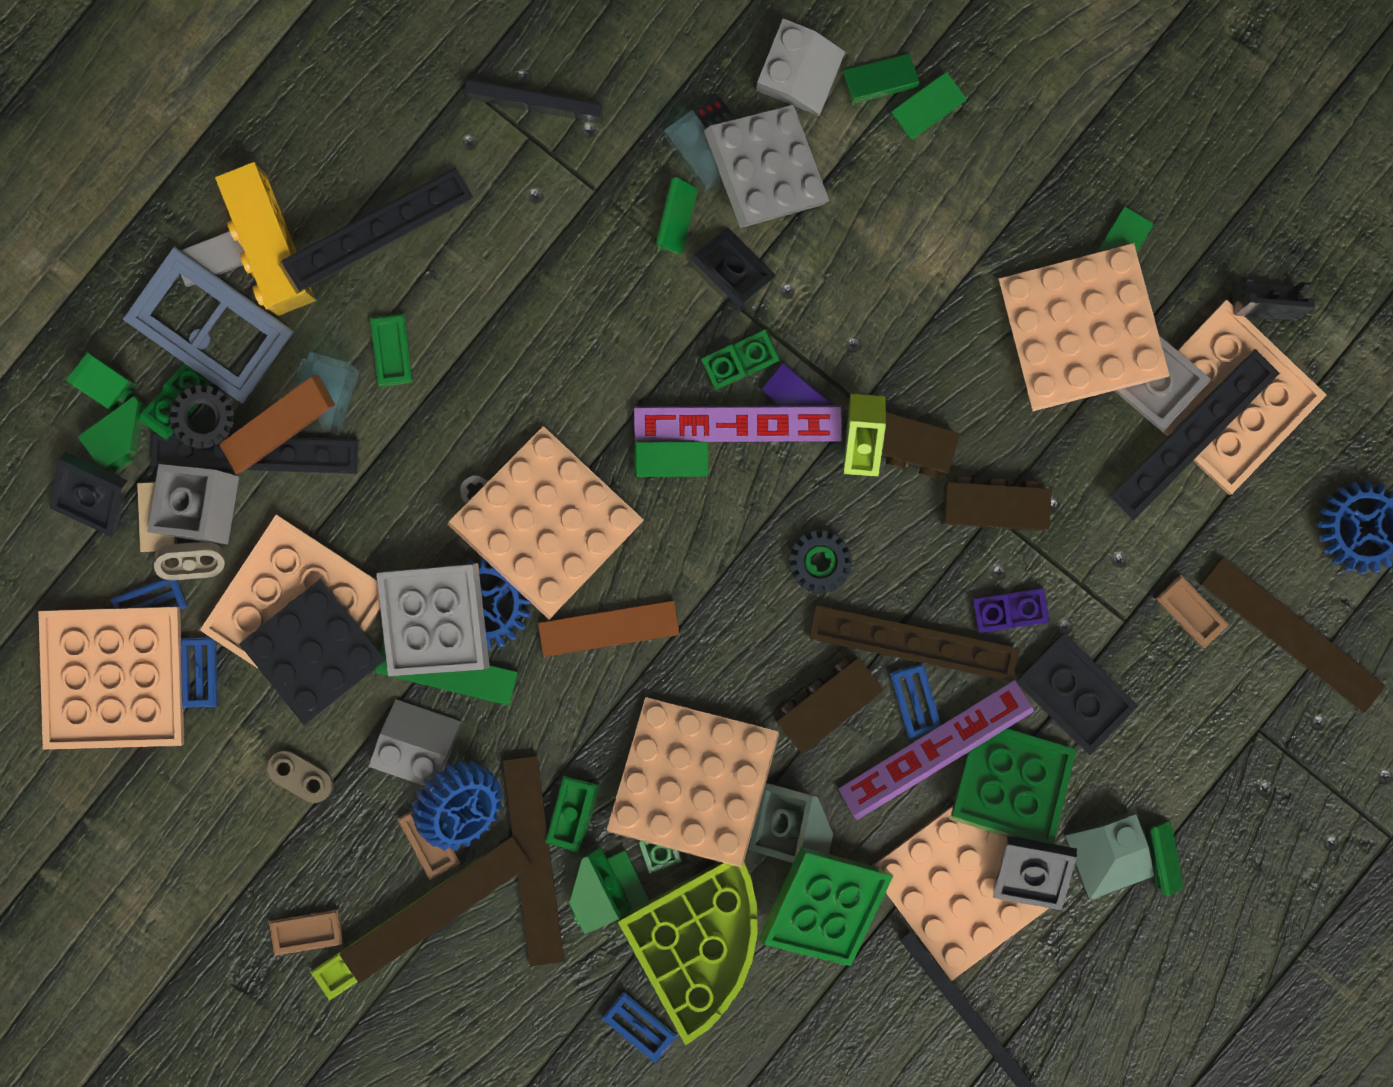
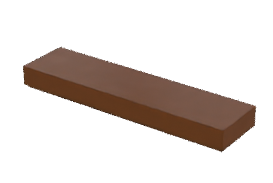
(277, 424)
(608, 628)

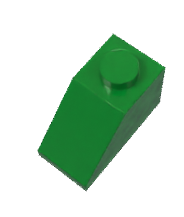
(102, 382)
(115, 436)
(597, 894)

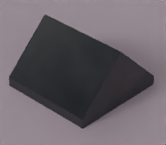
(731, 269)

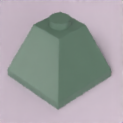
(788, 822)
(1111, 854)

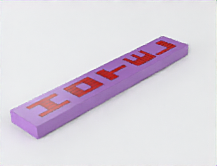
(738, 423)
(936, 750)

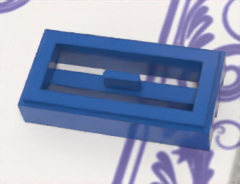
(176, 593)
(907, 672)
(199, 673)
(646, 1014)

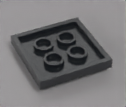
(313, 651)

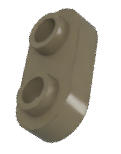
(189, 561)
(299, 776)

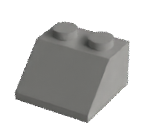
(800, 67)
(193, 503)
(414, 742)

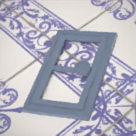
(140, 318)

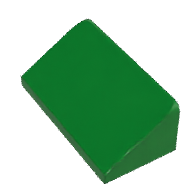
(881, 78)
(676, 216)
(572, 813)
(1164, 858)

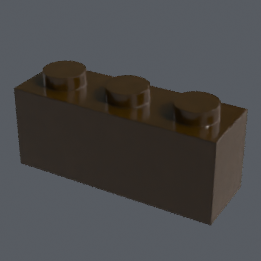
(918, 446)
(996, 504)
(828, 703)

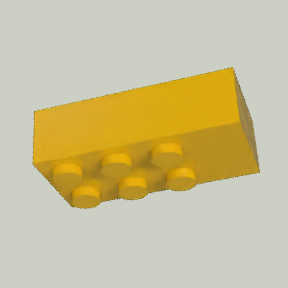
(263, 235)

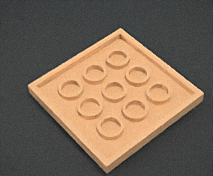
(1083, 327)
(1268, 419)
(545, 522)
(279, 571)
(111, 678)
(693, 782)
(946, 892)

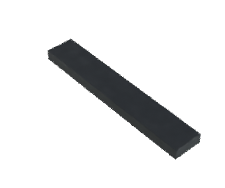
(375, 231)
(1193, 434)
(294, 455)
(964, 1009)

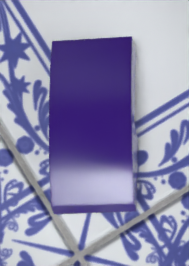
(789, 388)
(1011, 610)

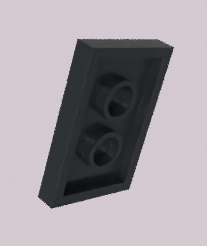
(1076, 693)

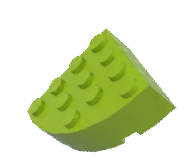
(697, 944)

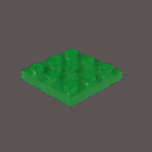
(1014, 786)
(825, 906)

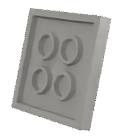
(766, 165)
(433, 620)

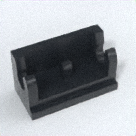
(1270, 300)

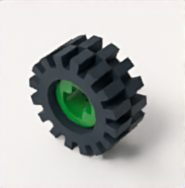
(807, 574)

